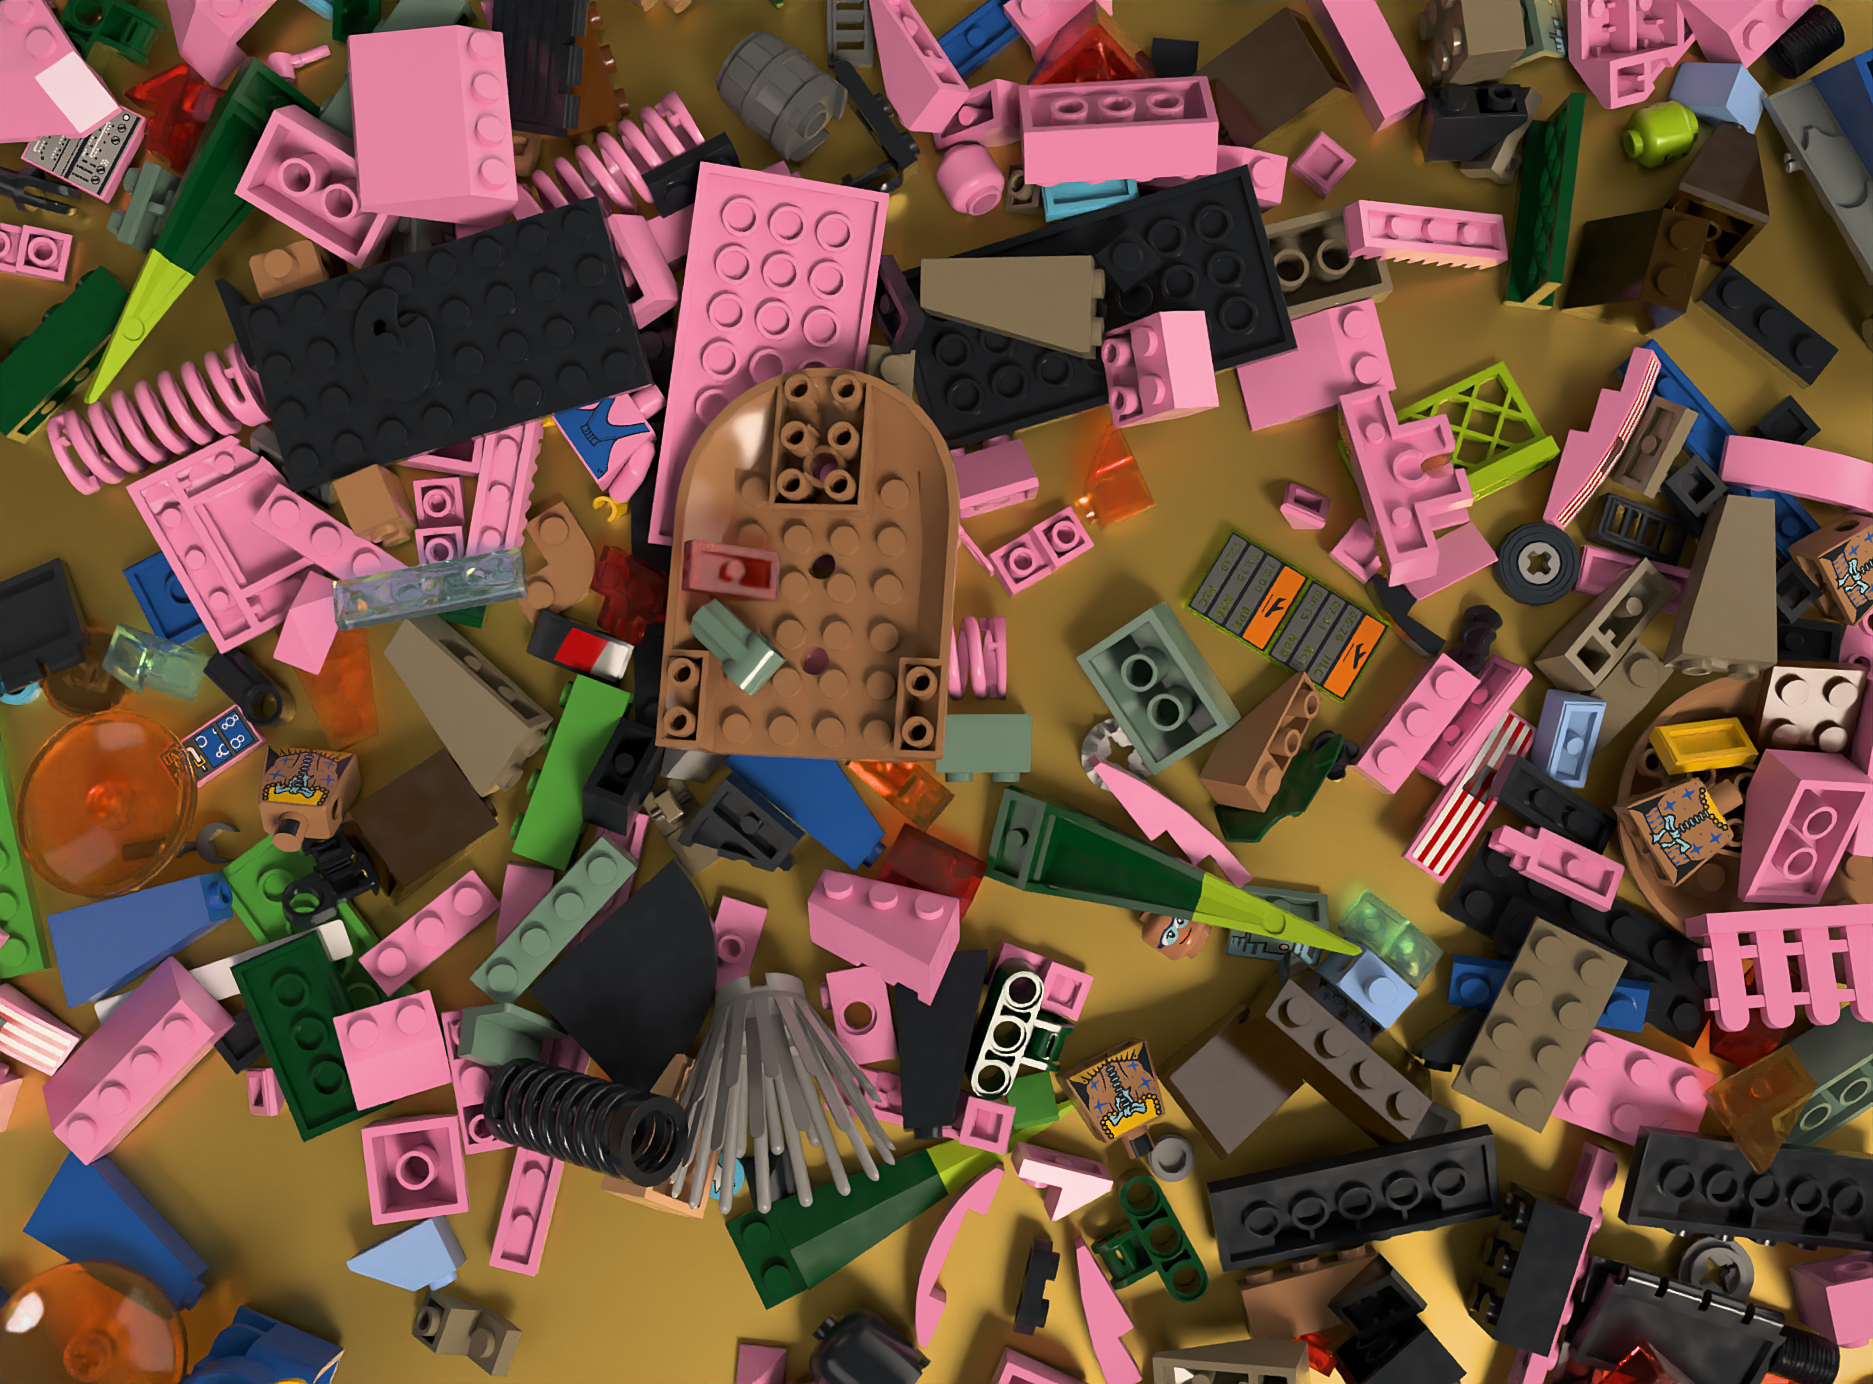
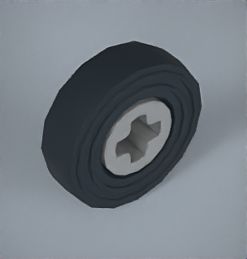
(1560, 564)

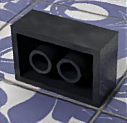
(1528, 1268)
(1397, 1356)

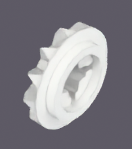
(1098, 744)

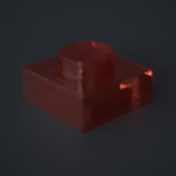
(1319, 1354)

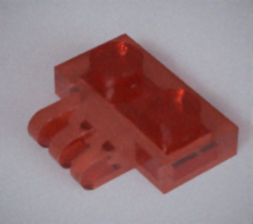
(632, 594)

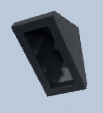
(1376, 1300)

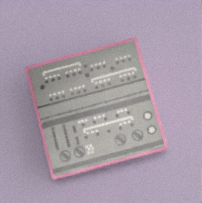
(91, 162)

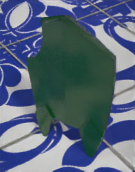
(1294, 795)

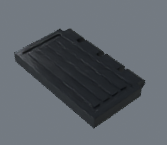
(542, 61)
(40, 625)
(1700, 1333)

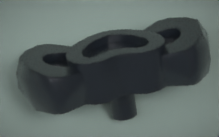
(1476, 637)

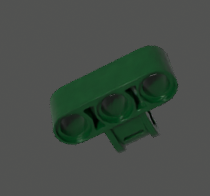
(119, 32)
(1033, 1040)
(1141, 1254)

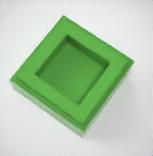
(1033, 1100)

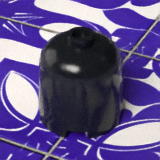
(864, 1351)

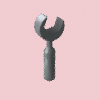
(205, 845)

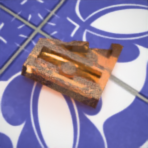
(1762, 1104)

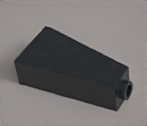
(937, 1043)

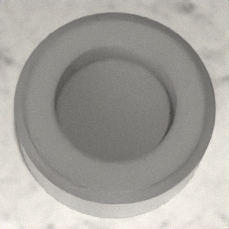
(1172, 1157)

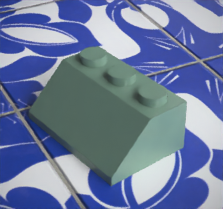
(1159, 688)
(1842, 1066)

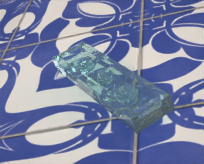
(430, 589)

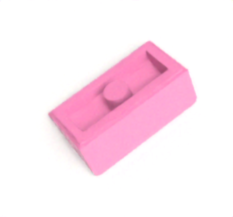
(1460, 555)

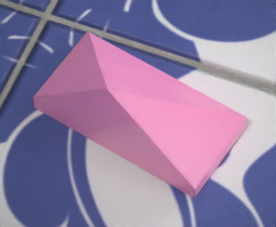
(309, 626)

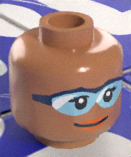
(1173, 935)

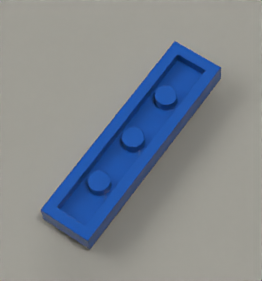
(1478, 980)

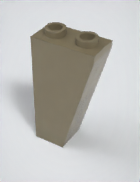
(1023, 298)
(1730, 594)
(468, 702)

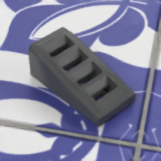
(857, 57)

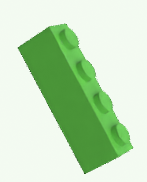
(554, 819)

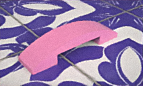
(1798, 472)
(976, 1120)
(975, 1195)

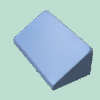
(1567, 736)

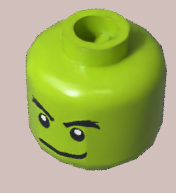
(1661, 133)

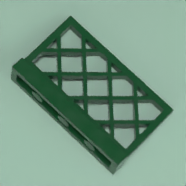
(1544, 207)

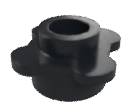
(1349, 750)

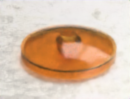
(107, 804)
(92, 1327)

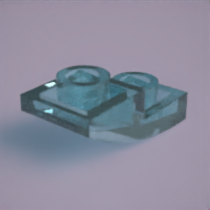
(1391, 938)

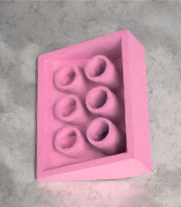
(432, 125)

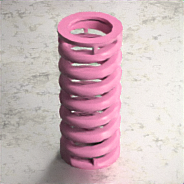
(678, 139)
(249, 410)
(986, 664)

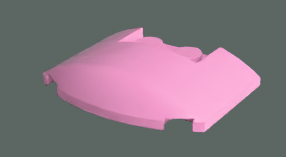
(204, 525)

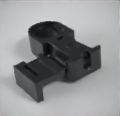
(340, 879)

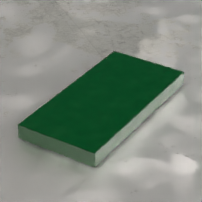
(292, 1004)

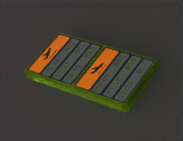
(1287, 616)

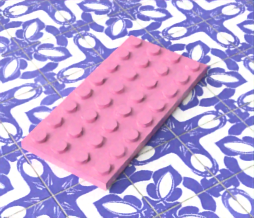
(770, 287)

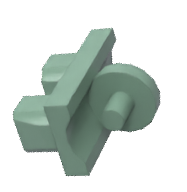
(151, 197)

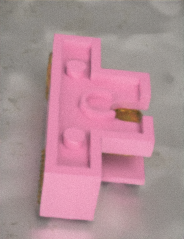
(1403, 481)

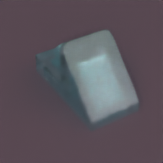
(155, 662)

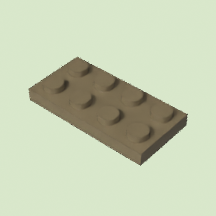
(1538, 1024)

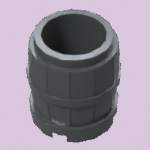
(780, 94)

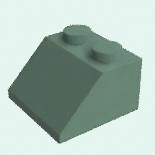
(986, 745)

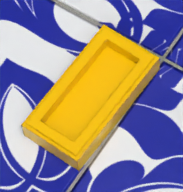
(1703, 745)

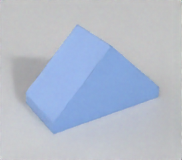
(1719, 93)

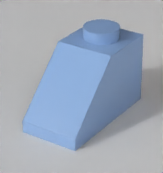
(413, 1256)

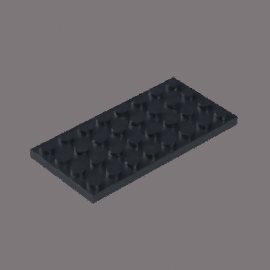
(1212, 262)
(522, 328)

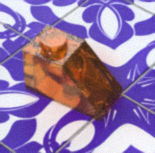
(1114, 483)
(906, 789)

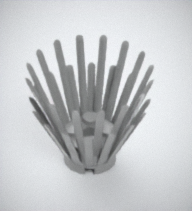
(764, 1052)

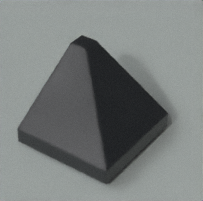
(781, 1175)

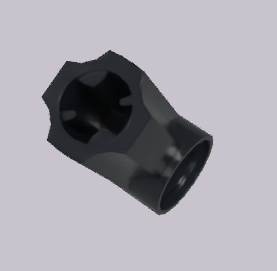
(248, 685)

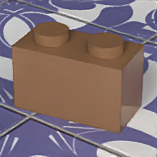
(377, 506)

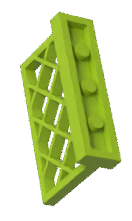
(1504, 468)

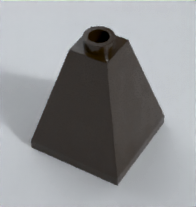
(1725, 187)

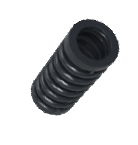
(586, 1121)

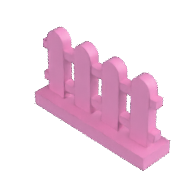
(1771, 965)

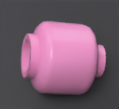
(970, 179)

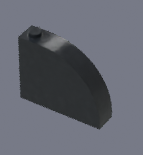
(639, 980)

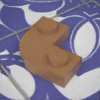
(569, 560)

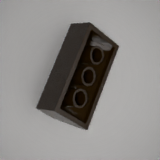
(1340, 1052)

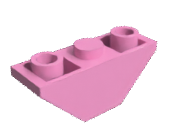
(470, 1086)

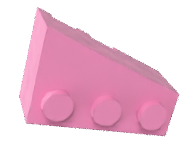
(887, 927)

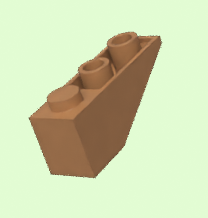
(1257, 751)

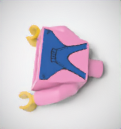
(614, 443)

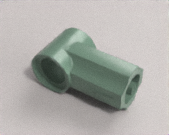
(745, 654)

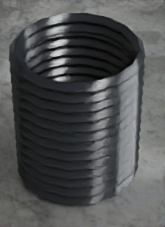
(1806, 42)
(1806, 1358)

